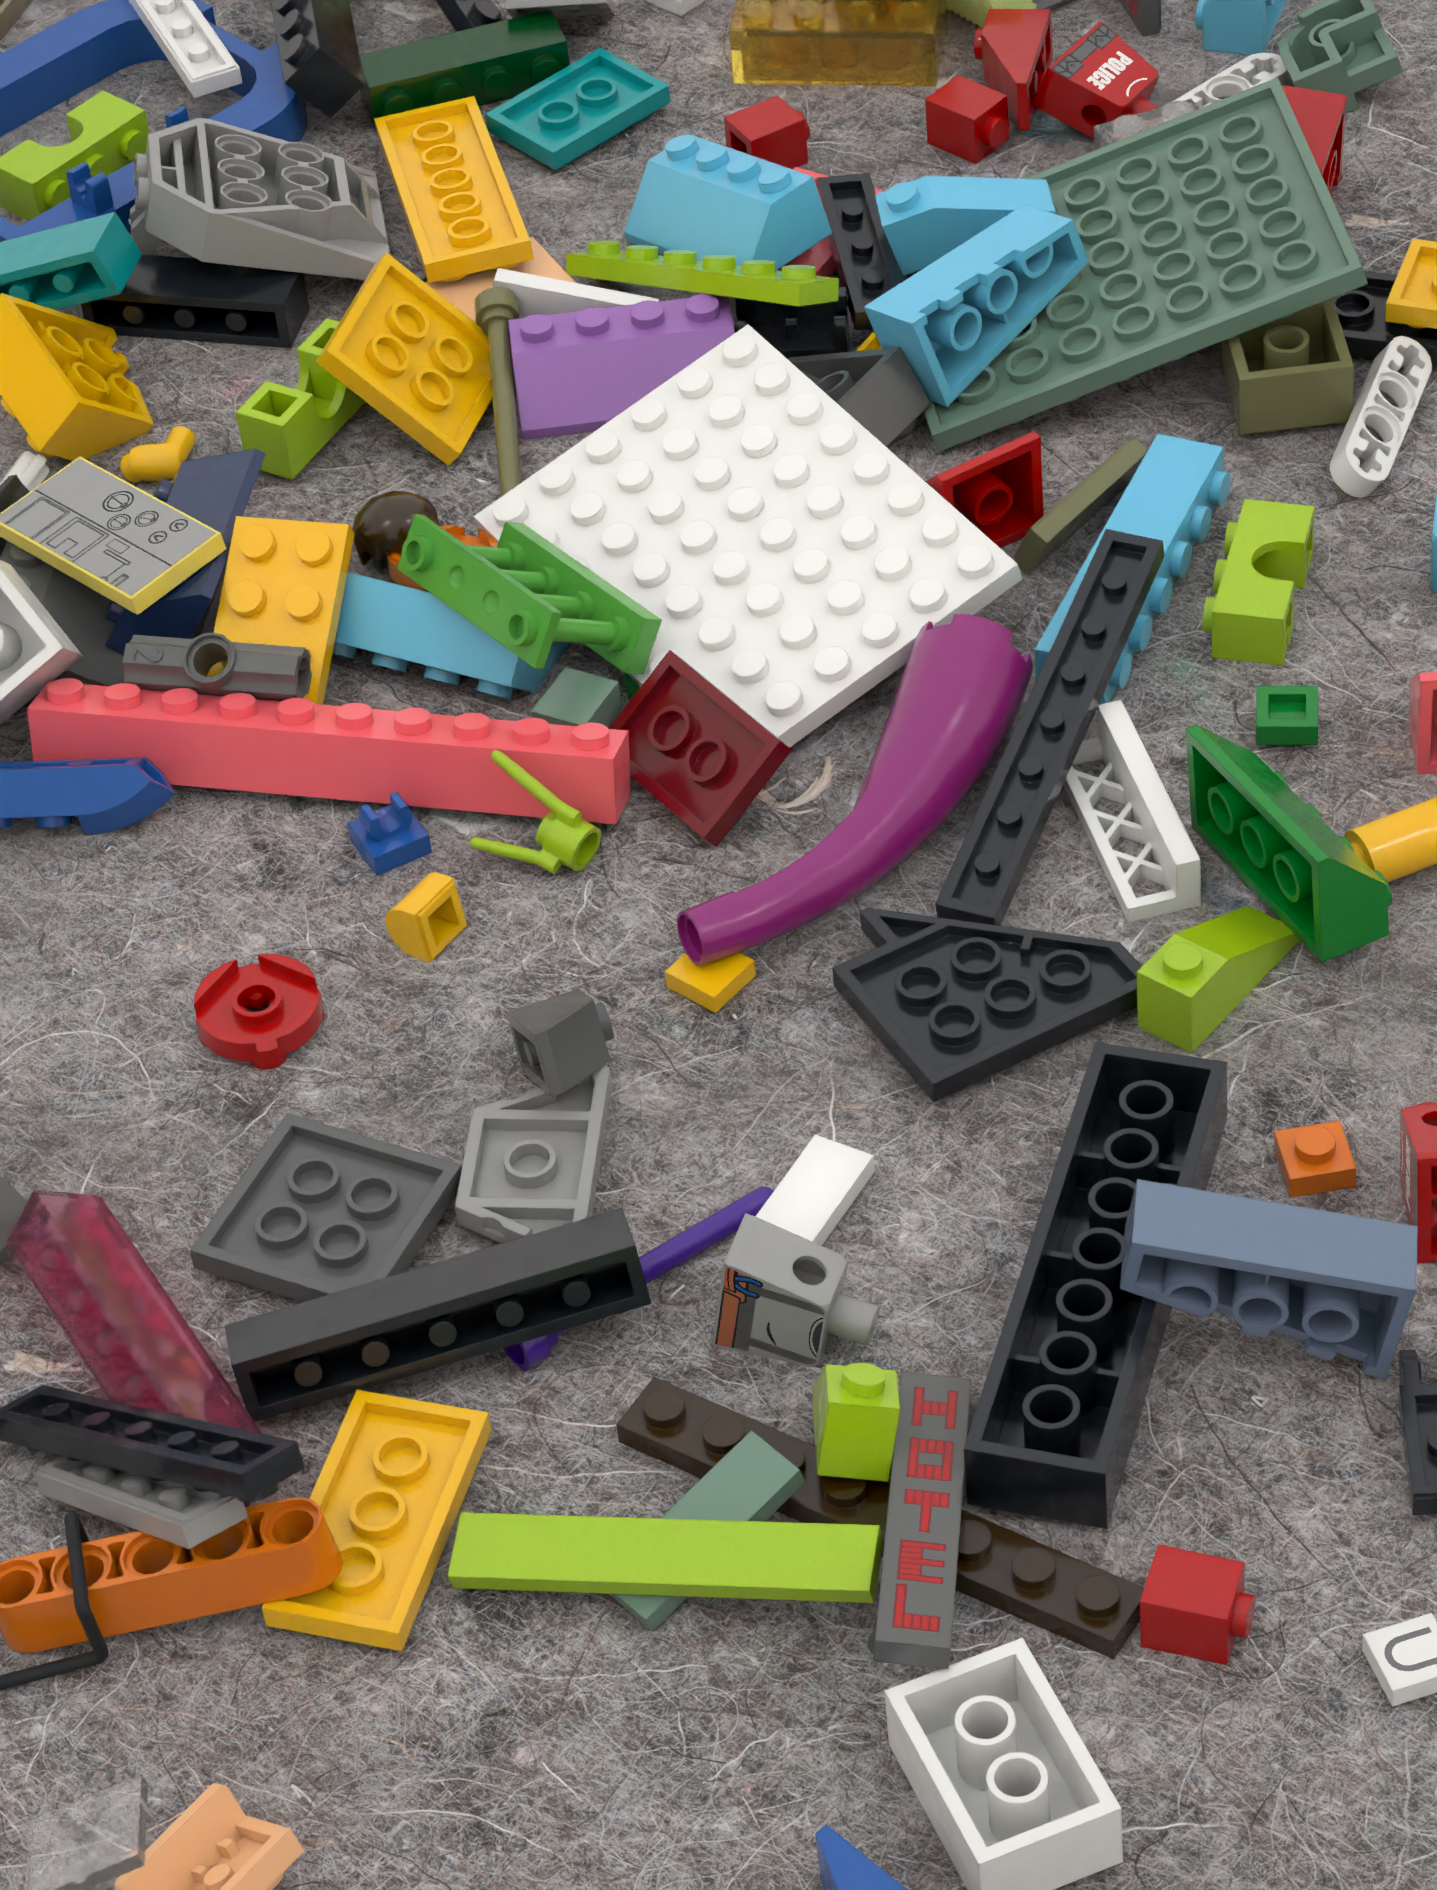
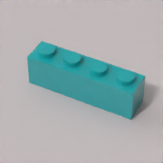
(69, 263)

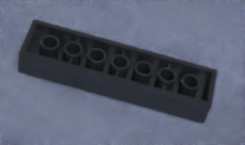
(1073, 1343)

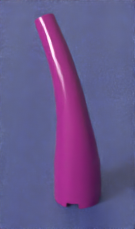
(937, 742)

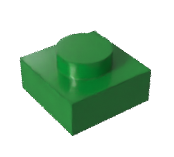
(1287, 715)

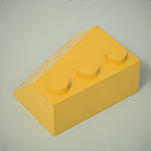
(66, 382)

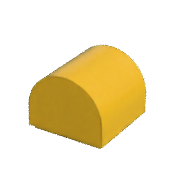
(427, 917)

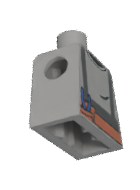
(786, 1297)

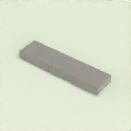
(137, 1501)

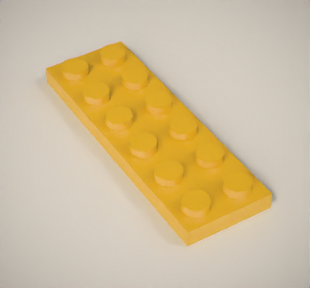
(453, 190)

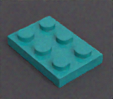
(577, 108)

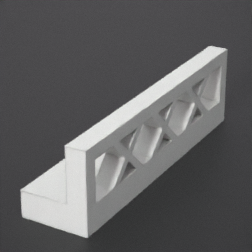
(1153, 818)

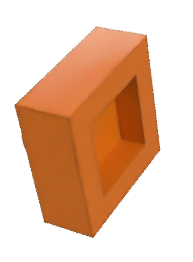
(1314, 1159)

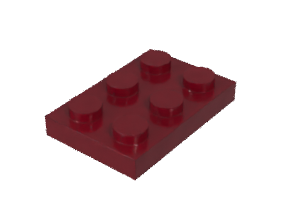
(697, 748)

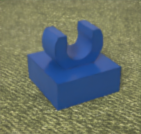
(389, 836)

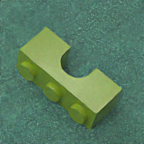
(103, 134)
(299, 421)
(1255, 585)

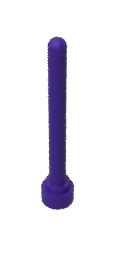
(659, 1261)

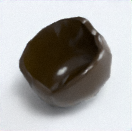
(386, 521)

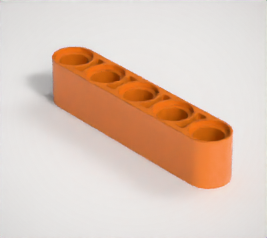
(151, 1582)

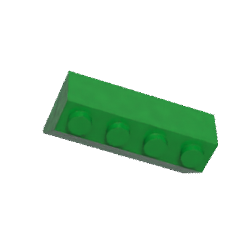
(1283, 848)

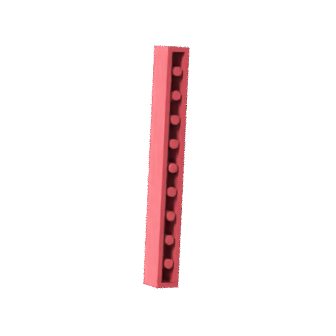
(335, 749)

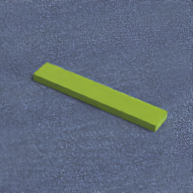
(667, 1557)

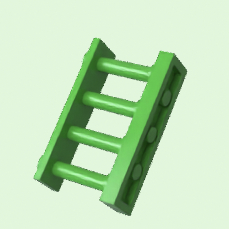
(529, 595)

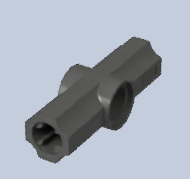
(253, 669)

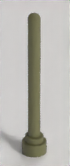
(492, 313)

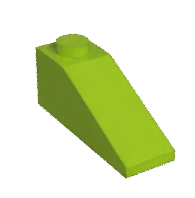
(1207, 974)

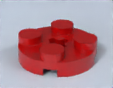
(262, 1035)

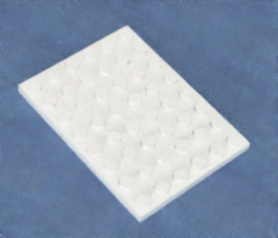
(762, 535)

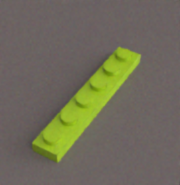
(713, 275)

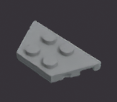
(534, 1160)

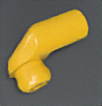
(158, 461)

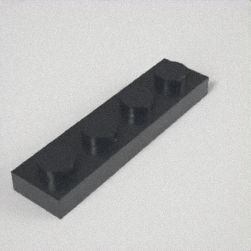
(858, 242)

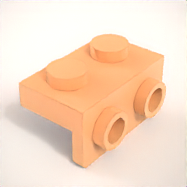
(215, 1850)

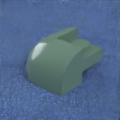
(1339, 49)

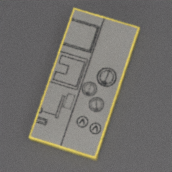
(110, 535)

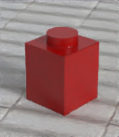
(967, 119)
(769, 132)
(1195, 1605)

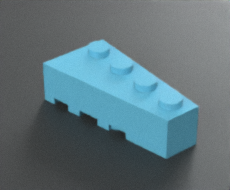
(977, 298)

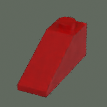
(1015, 57)

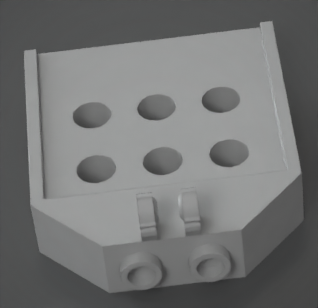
(256, 202)

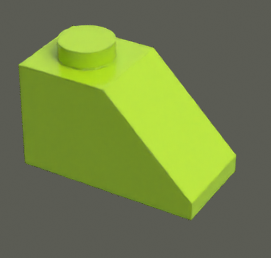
(855, 1421)

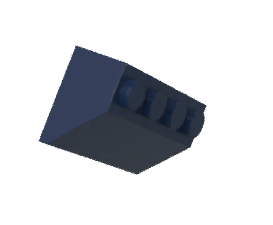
(214, 494)

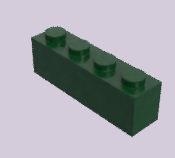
(481, 62)

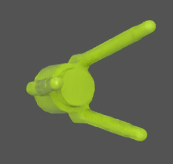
(562, 833)

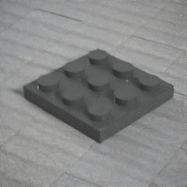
(325, 1212)

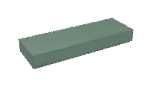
(740, 1487)

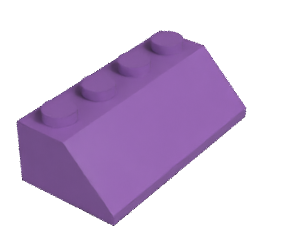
(599, 361)

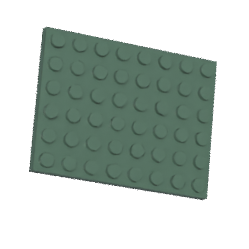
(1186, 247)

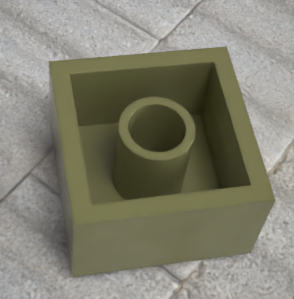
(1290, 372)

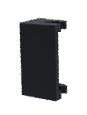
(798, 329)

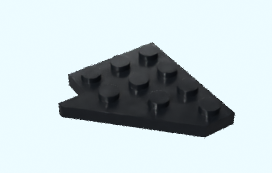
(979, 996)

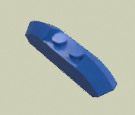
(100, 792)

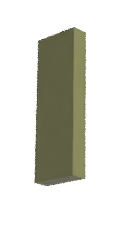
(1079, 505)

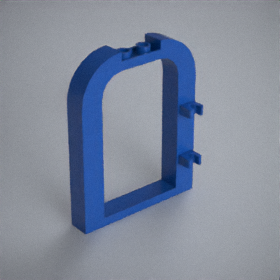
(100, 43)

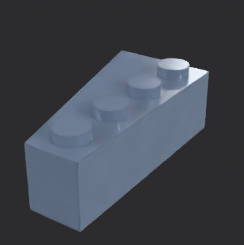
(1274, 1267)

